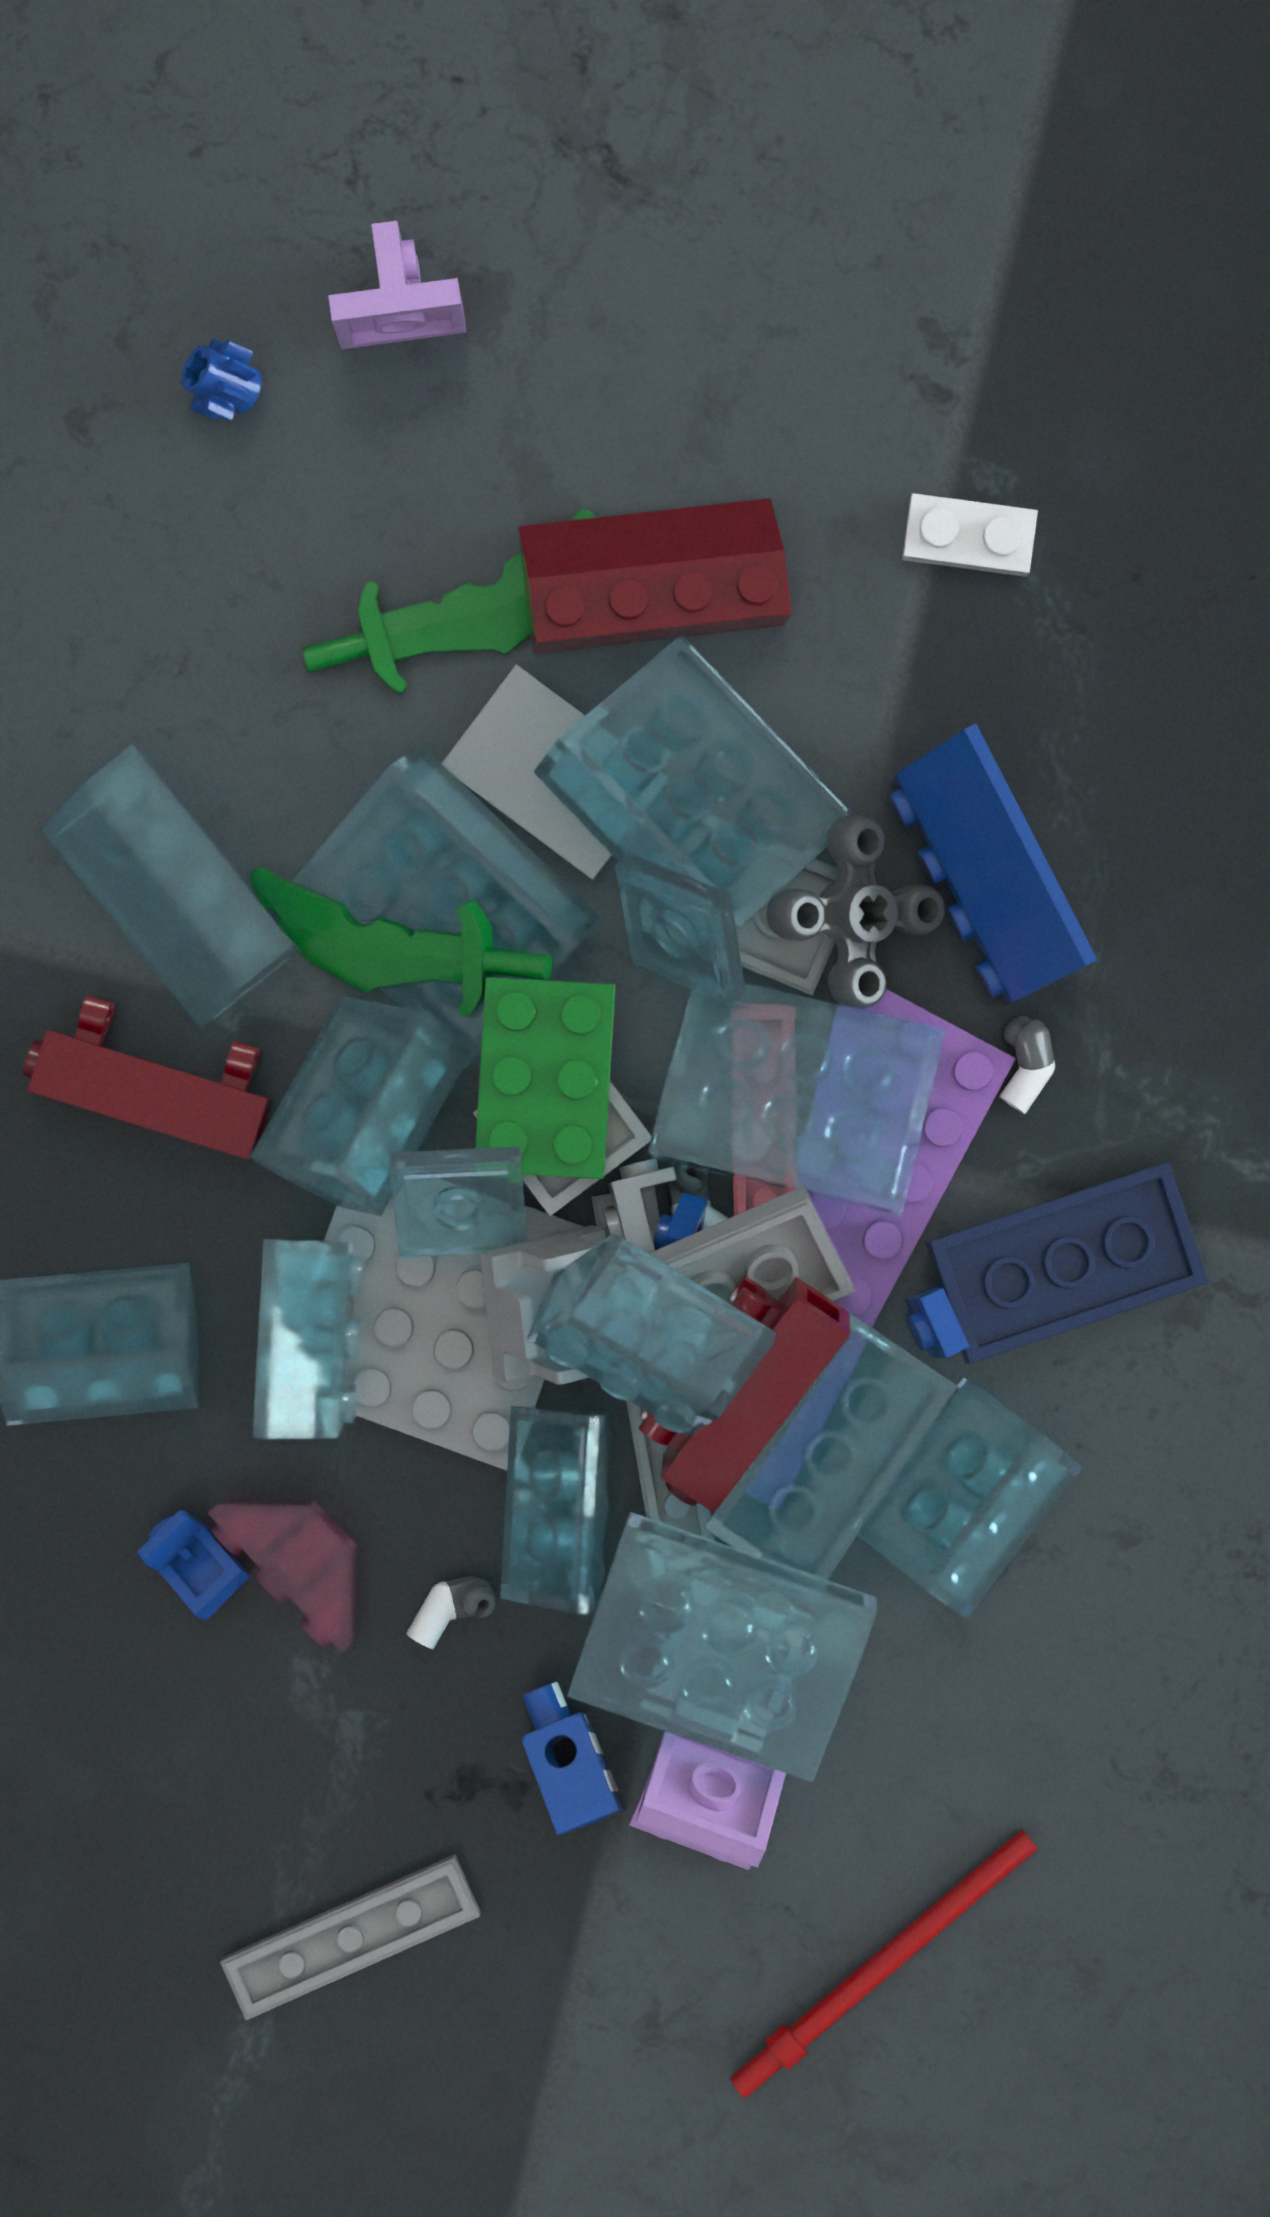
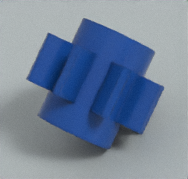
(221, 379)

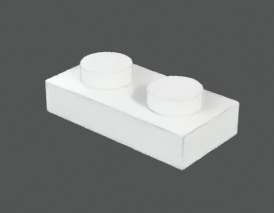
(969, 535)

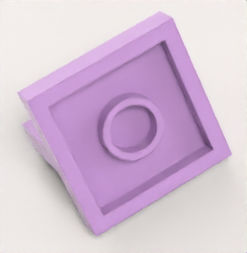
(402, 305)
(709, 1801)

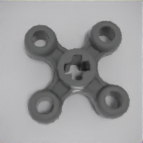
(855, 912)

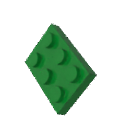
(547, 1073)

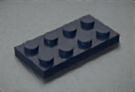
(1068, 1261)

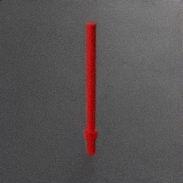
(788, 2044)

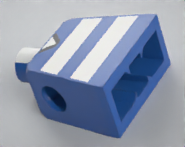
(586, 1787)

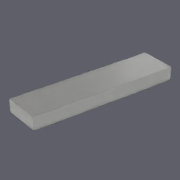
(350, 1937)

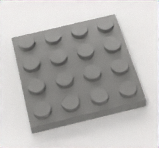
(428, 1340)

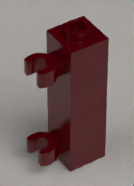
(148, 1093)
(714, 1459)

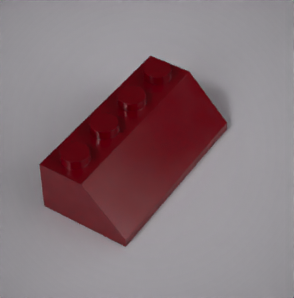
(654, 575)

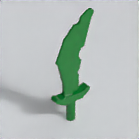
(464, 621)
(387, 950)

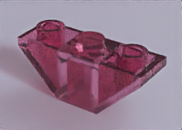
(299, 1558)

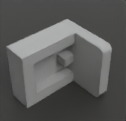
(629, 1215)

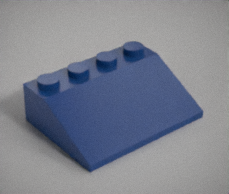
(990, 867)

